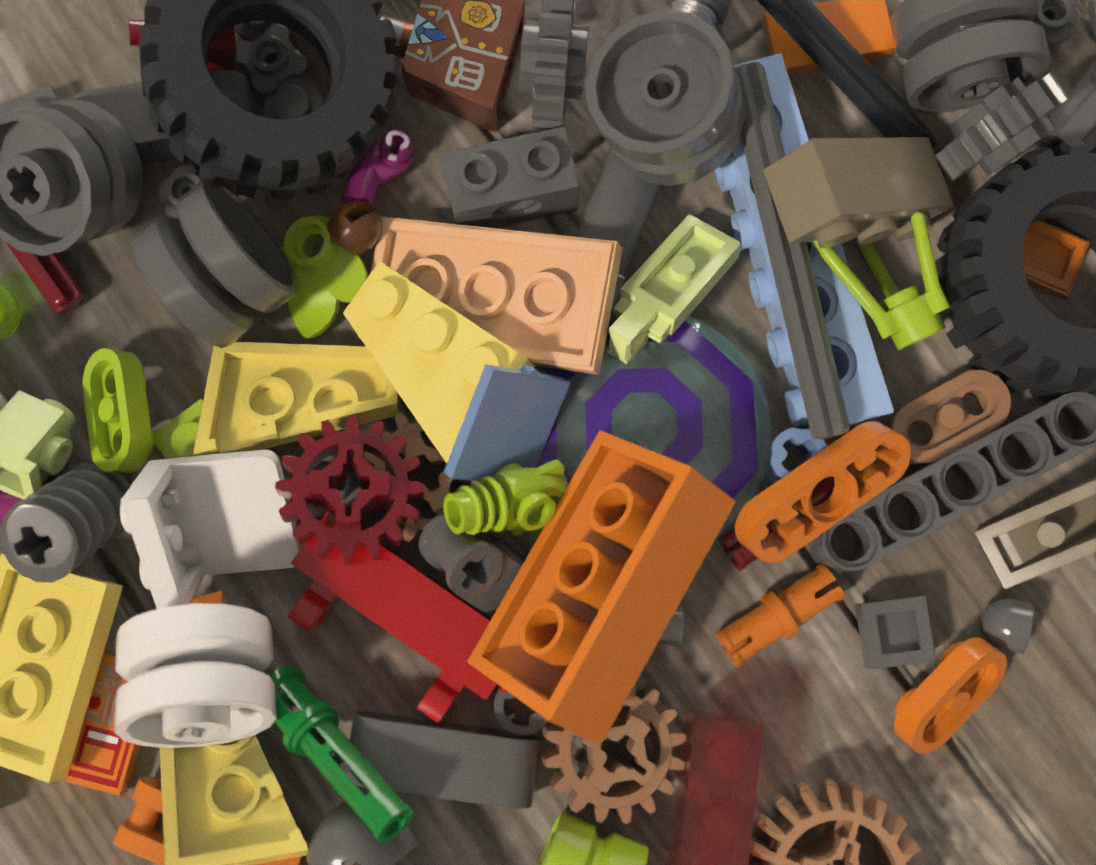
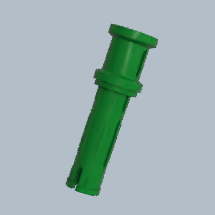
(316, 734)

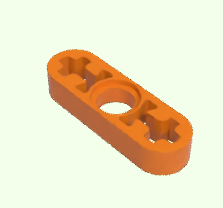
(851, 491)

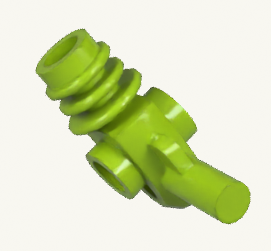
(512, 501)

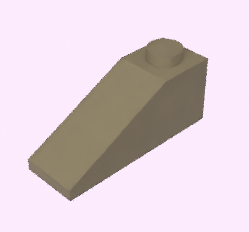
(1043, 533)

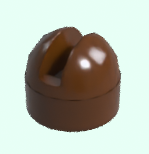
(355, 227)

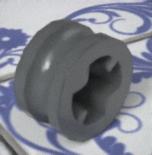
(515, 727)

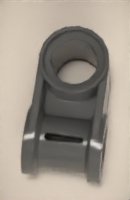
(474, 565)

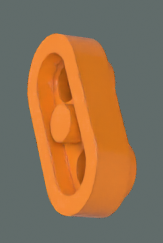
(949, 695)

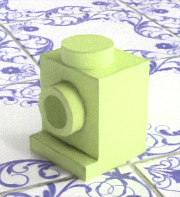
(32, 442)

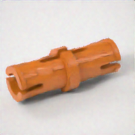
(779, 615)

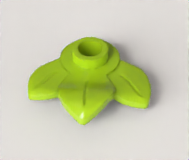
(322, 279)

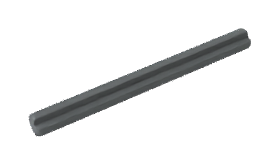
(791, 266)

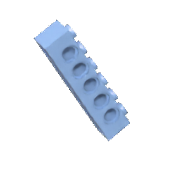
(849, 337)

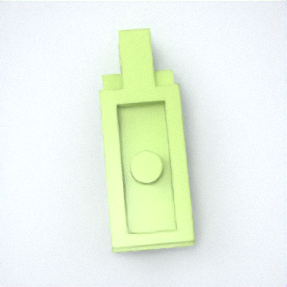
(670, 286)

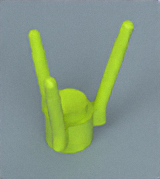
(907, 313)

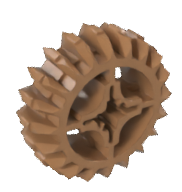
(838, 840)

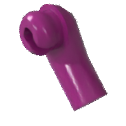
(380, 165)

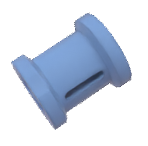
(785, 442)

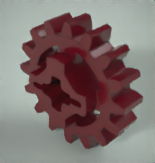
(324, 487)

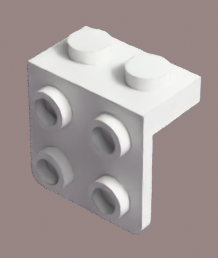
(206, 520)

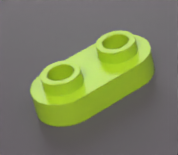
(117, 411)

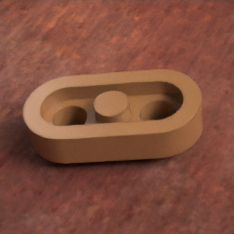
(946, 421)

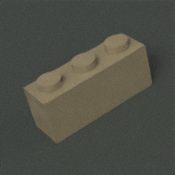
(856, 189)

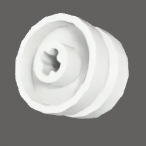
(194, 676)

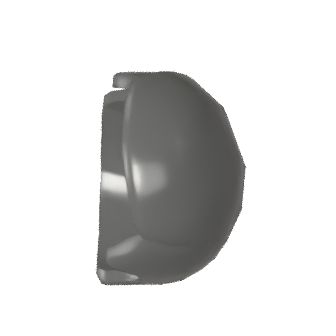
(346, 837)

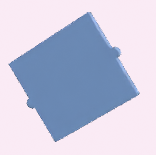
(506, 421)

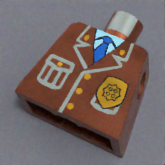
(461, 55)

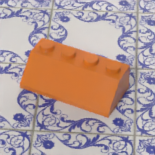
(601, 584)

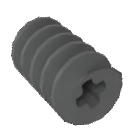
(63, 523)

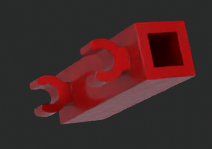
(405, 605)

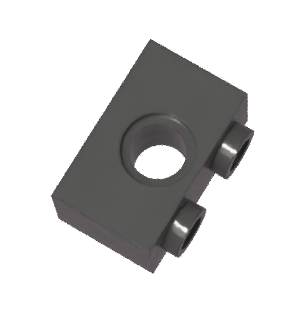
(512, 179)

